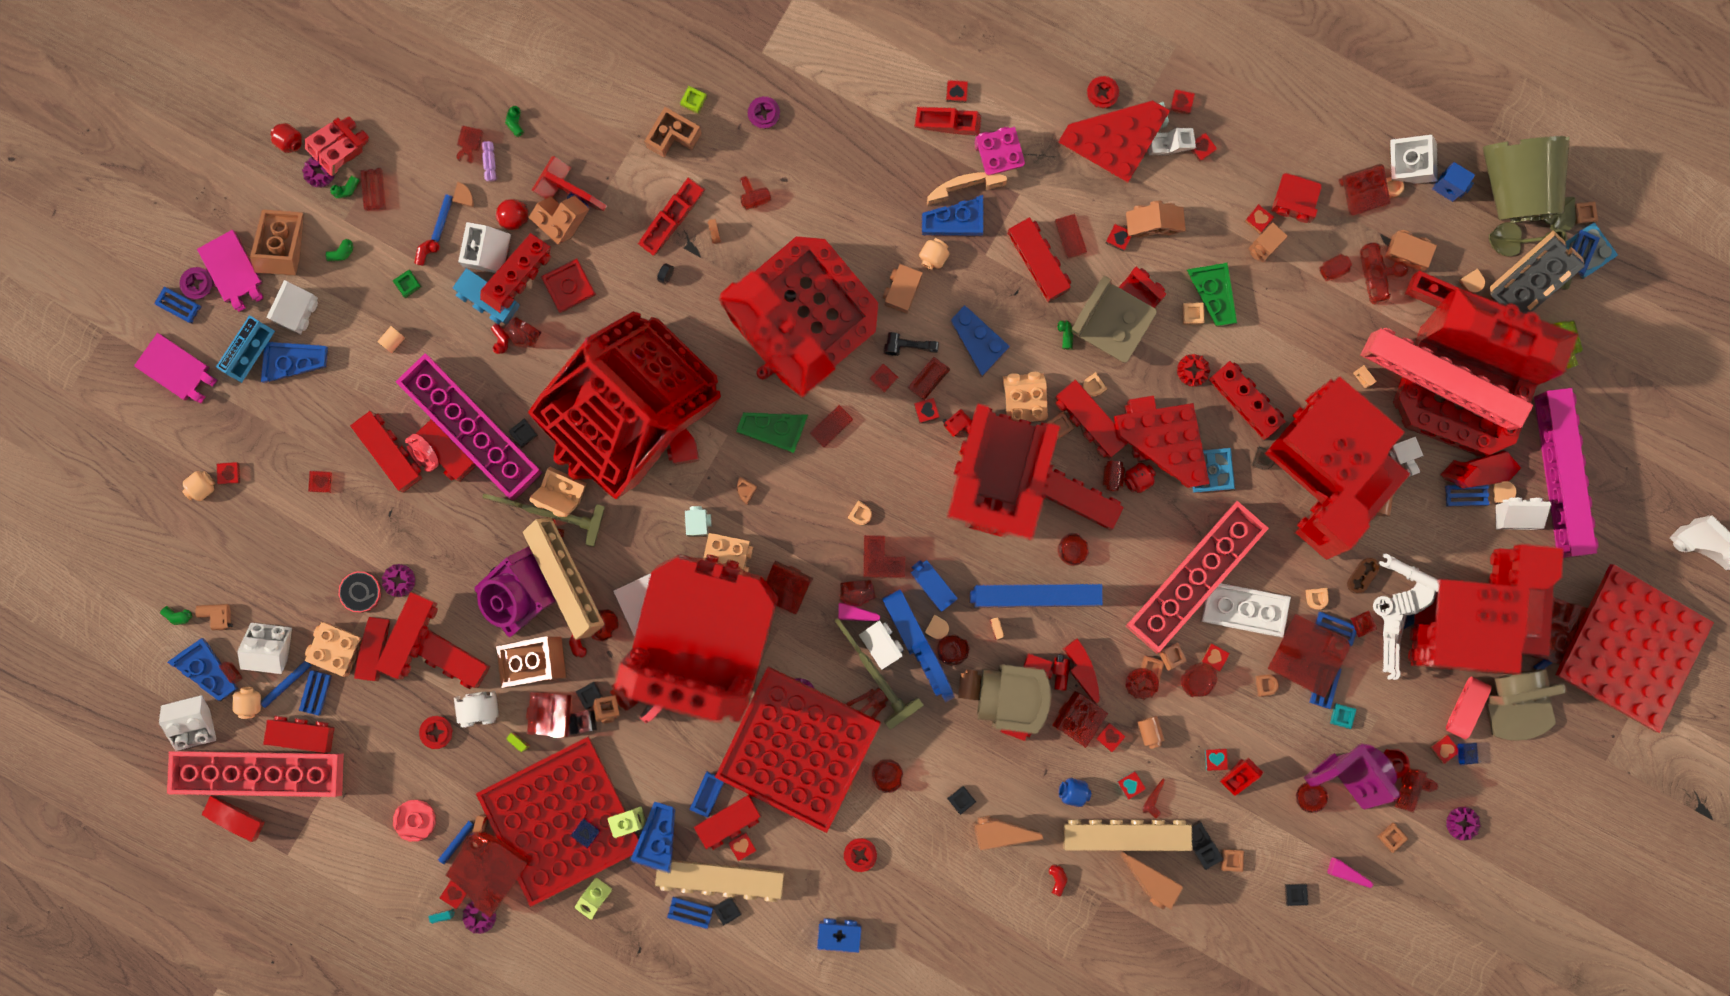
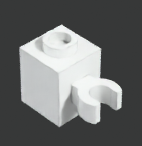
(1405, 453)

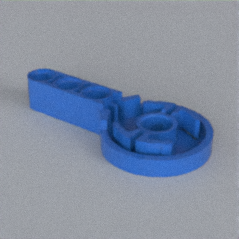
(917, 643)

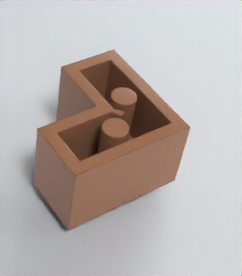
(671, 128)
(557, 219)
(1155, 219)

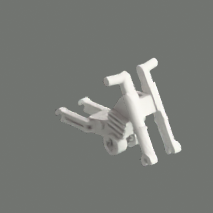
(1400, 606)

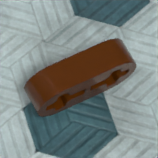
(1358, 573)

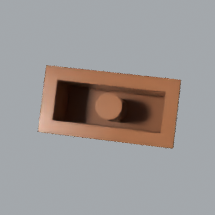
(1267, 242)
(1411, 250)
(903, 288)

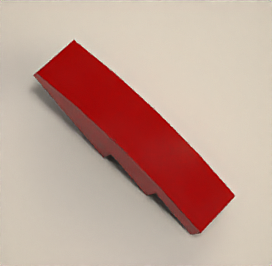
(671, 217)

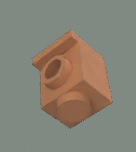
(606, 709)

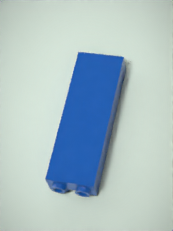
(1036, 596)

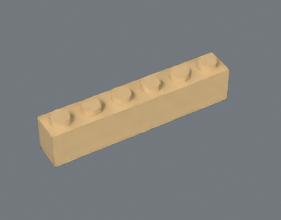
(563, 578)
(1127, 836)
(722, 879)

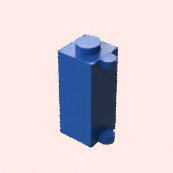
(933, 585)

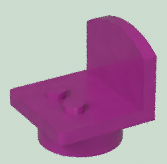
(514, 592)
(1363, 772)

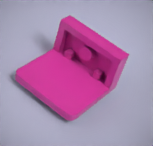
(999, 150)

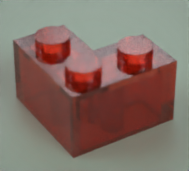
(877, 564)

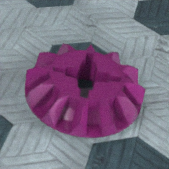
(755, 109)
(316, 180)
(187, 280)
(402, 588)
(1458, 815)
(470, 921)

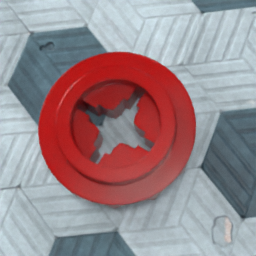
(1104, 83)
(1186, 375)
(429, 725)
(850, 856)

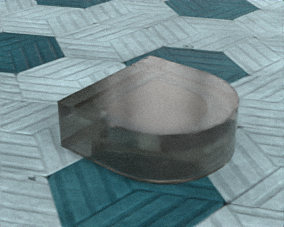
(1261, 460)

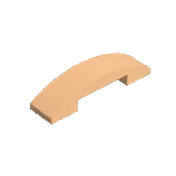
(940, 194)

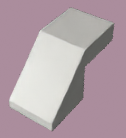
(1172, 142)

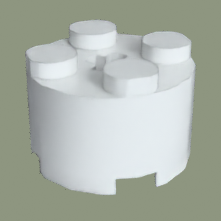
(476, 708)

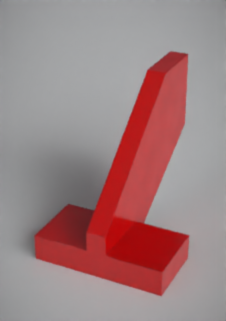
(553, 179)
(1482, 471)

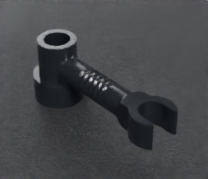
(894, 344)

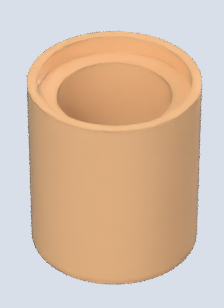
(391, 339)

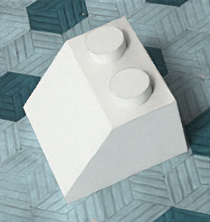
(1414, 159)
(292, 307)

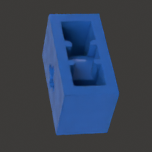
(1454, 182)
(848, 943)

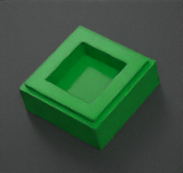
(407, 283)

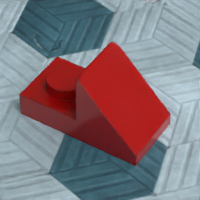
(1241, 776)

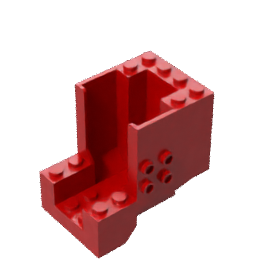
(1341, 458)
(1002, 474)
(1491, 623)

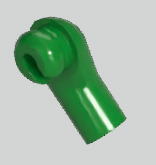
(512, 121)
(345, 190)
(342, 252)
(1066, 327)
(176, 618)

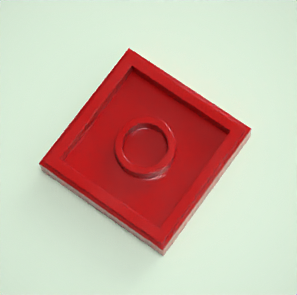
(568, 285)

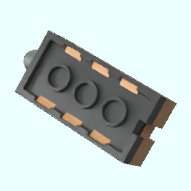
(1537, 274)

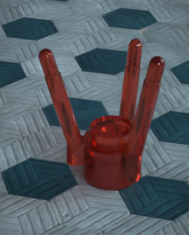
(876, 699)

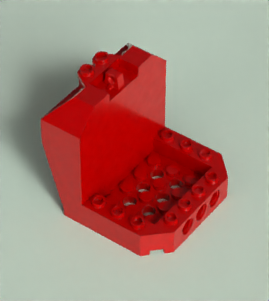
(778, 332)
(1492, 343)
(617, 413)
(699, 638)

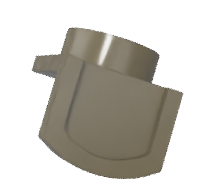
(1114, 320)
(1014, 698)
(1522, 705)

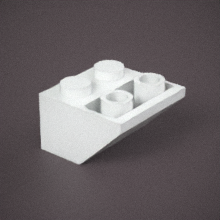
(484, 248)
(1522, 515)
(881, 645)
(265, 648)
(187, 723)

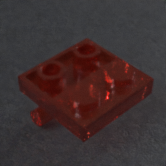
(1366, 189)
(788, 585)
(548, 714)
(1080, 718)
(1413, 783)

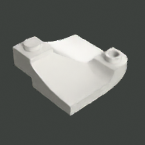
(1705, 537)

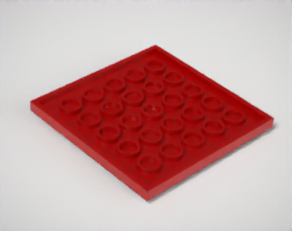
(1634, 648)
(797, 749)
(544, 806)

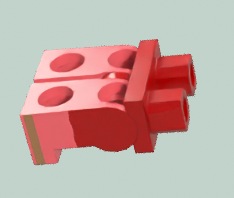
(336, 144)

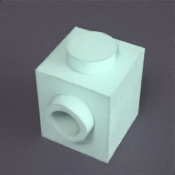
(697, 521)

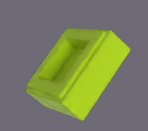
(693, 99)
(517, 742)

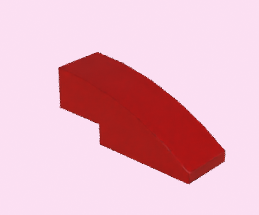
(948, 120)
(371, 648)
(1083, 669)
(233, 818)

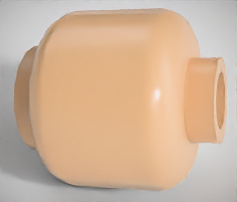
(934, 254)
(198, 486)
(246, 703)

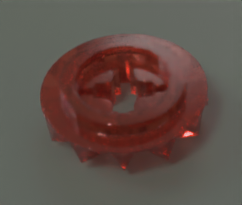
(1139, 675)

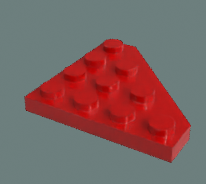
(1117, 138)
(1169, 439)

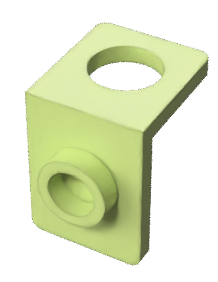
(627, 822)
(593, 897)

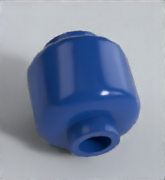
(1074, 792)

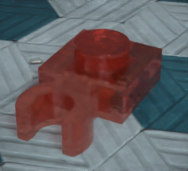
(469, 140)

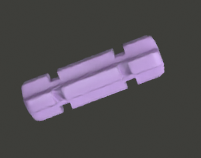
(489, 161)

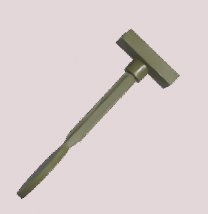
(591, 524)
(901, 710)

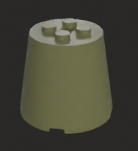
(1528, 177)

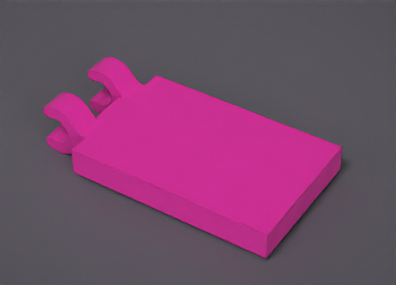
(231, 269)
(174, 368)

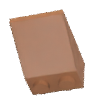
(277, 242)
(531, 661)
(998, 833)
(1156, 885)

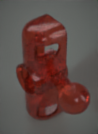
(1376, 262)

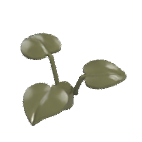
(1507, 236)

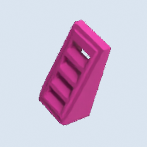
(852, 613)
(1341, 870)

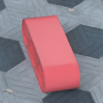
(1468, 708)

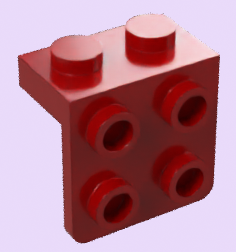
(1297, 198)
(1143, 288)

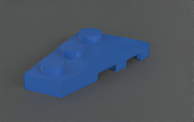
(956, 220)
(980, 341)
(289, 359)
(202, 667)
(656, 839)

